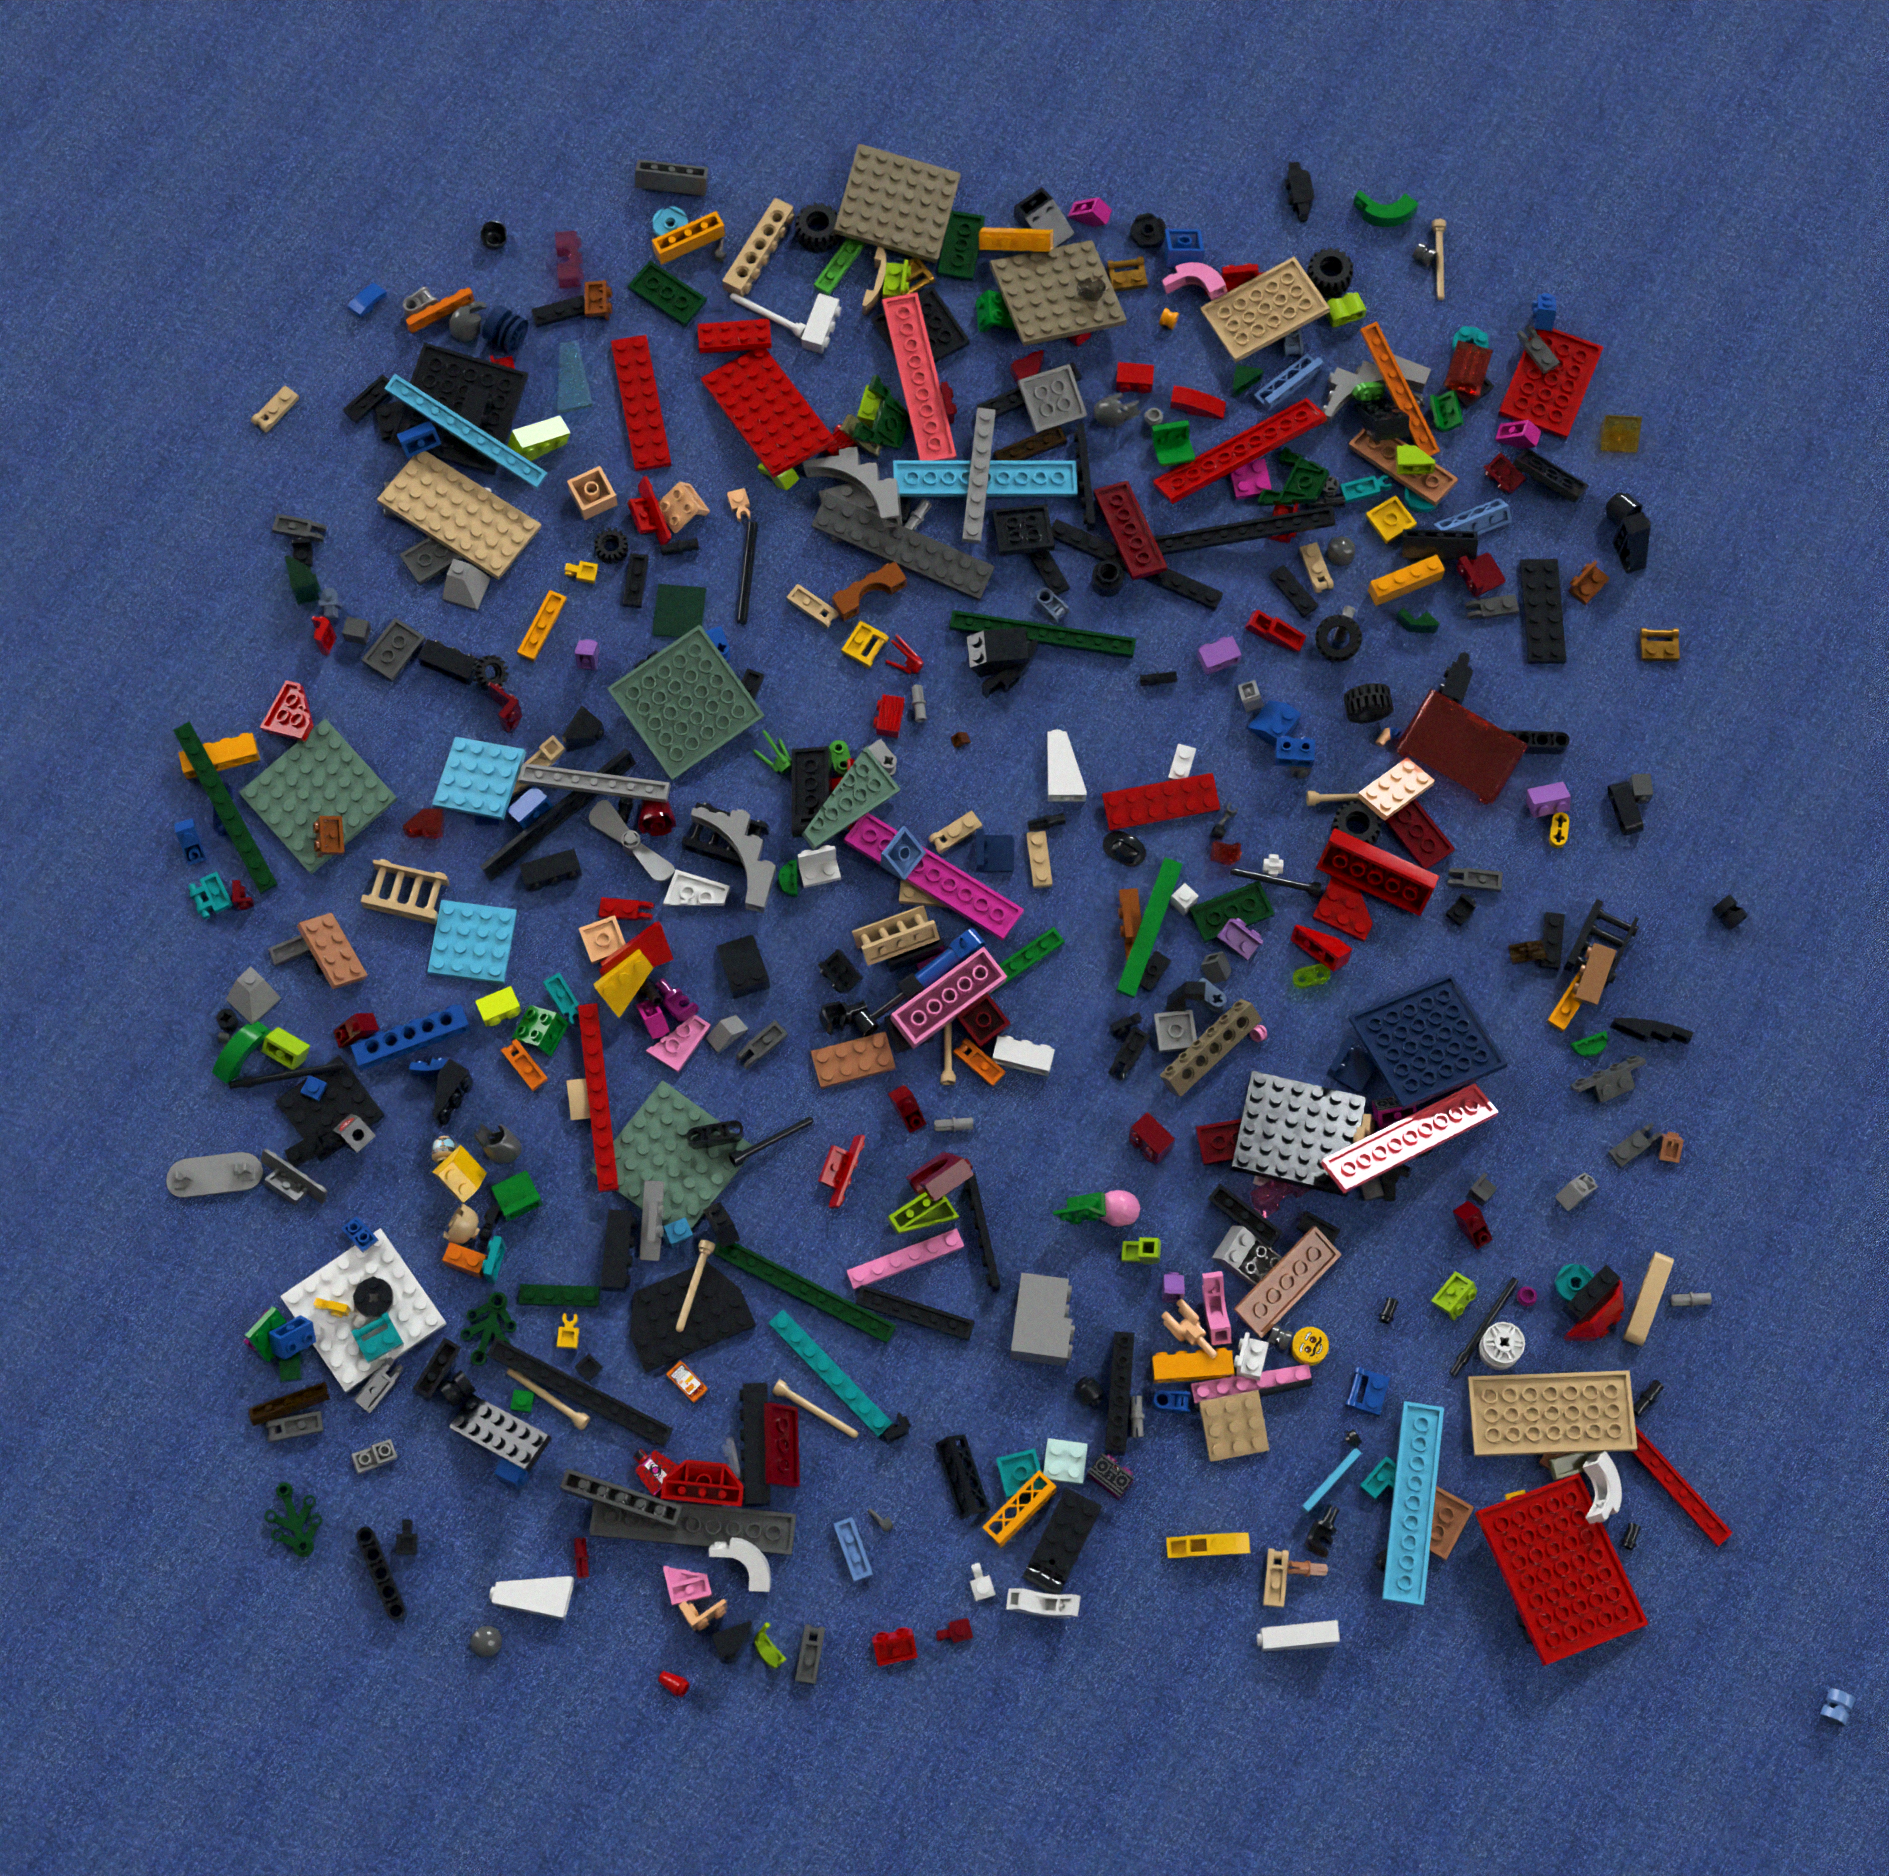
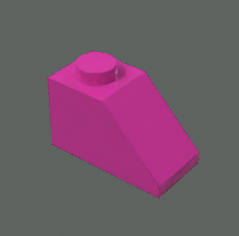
(1090, 212)
(1518, 434)
(653, 1019)

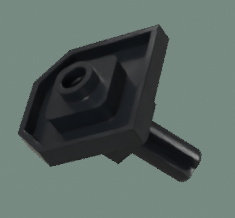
(1390, 1179)

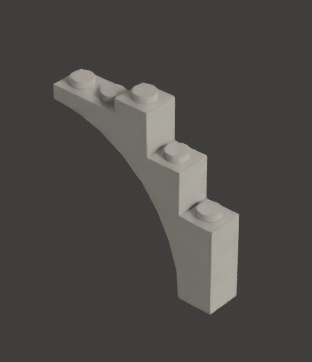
(1343, 382)
(865, 476)
(749, 848)

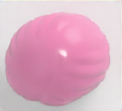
(1121, 1208)

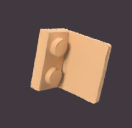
(681, 506)
(702, 1621)

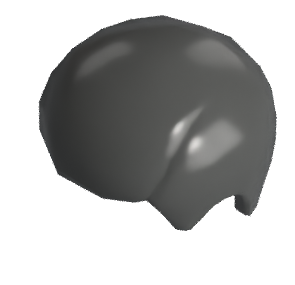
(1341, 551)
(485, 1641)

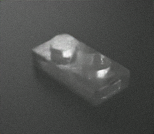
(730, 1450)

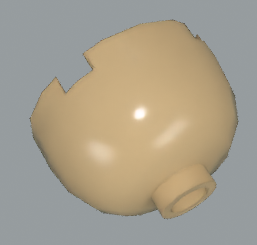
(462, 1225)

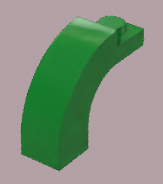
(1385, 215)
(238, 1049)

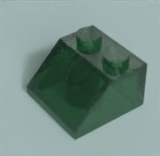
(303, 581)

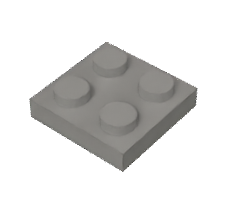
(1175, 1030)

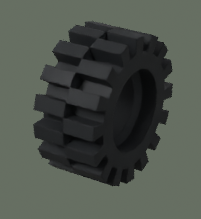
(608, 536)
(499, 669)

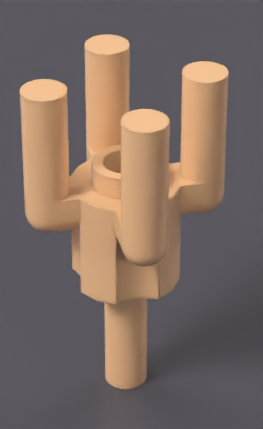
(1188, 1328)

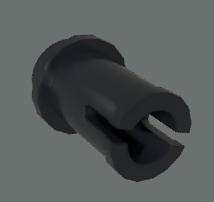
(1389, 1308)
(1630, 1537)

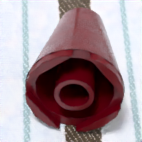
(656, 818)

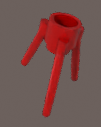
(913, 662)

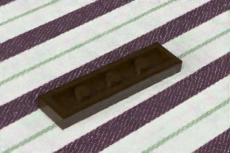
(1032, 446)
(289, 1403)

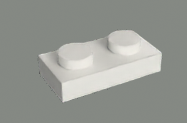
(1182, 762)

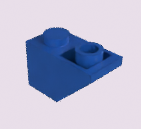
(190, 841)

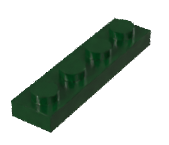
(559, 1295)

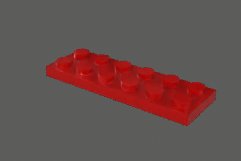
(1160, 801)

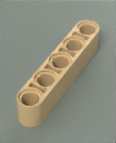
(1648, 1299)

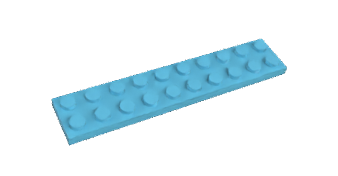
(1005, 478)
(1413, 1504)

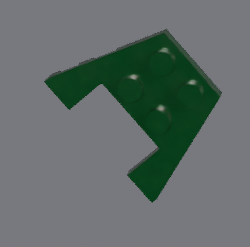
(890, 420)
(1302, 485)

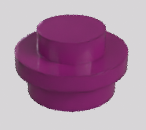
(1526, 1296)

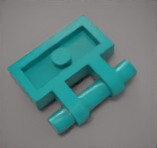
(216, 893)

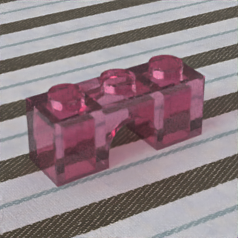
(568, 246)
(1268, 1196)

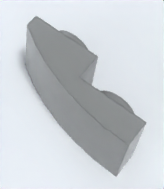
(374, 1457)

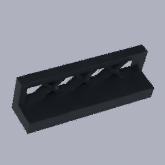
(959, 1476)

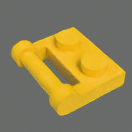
(859, 641)

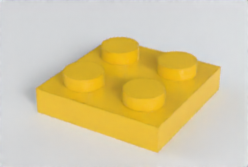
(1390, 519)

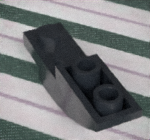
(1011, 676)

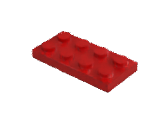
(734, 336)

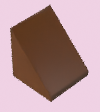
(960, 739)

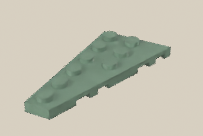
(857, 794)

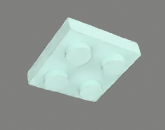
(1065, 1461)

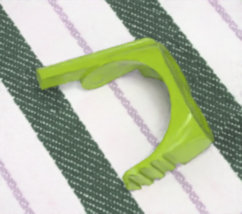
(766, 1648)

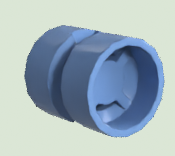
(1837, 1707)

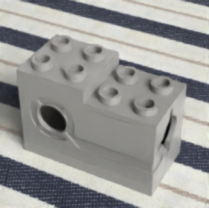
(1042, 1321)

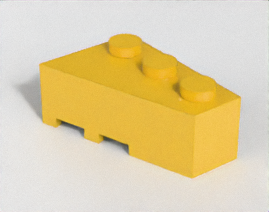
(624, 981)

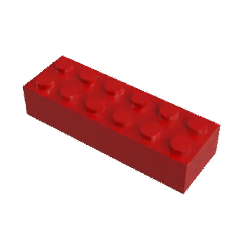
(1377, 872)

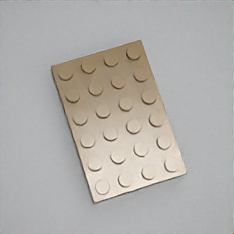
(1265, 309)

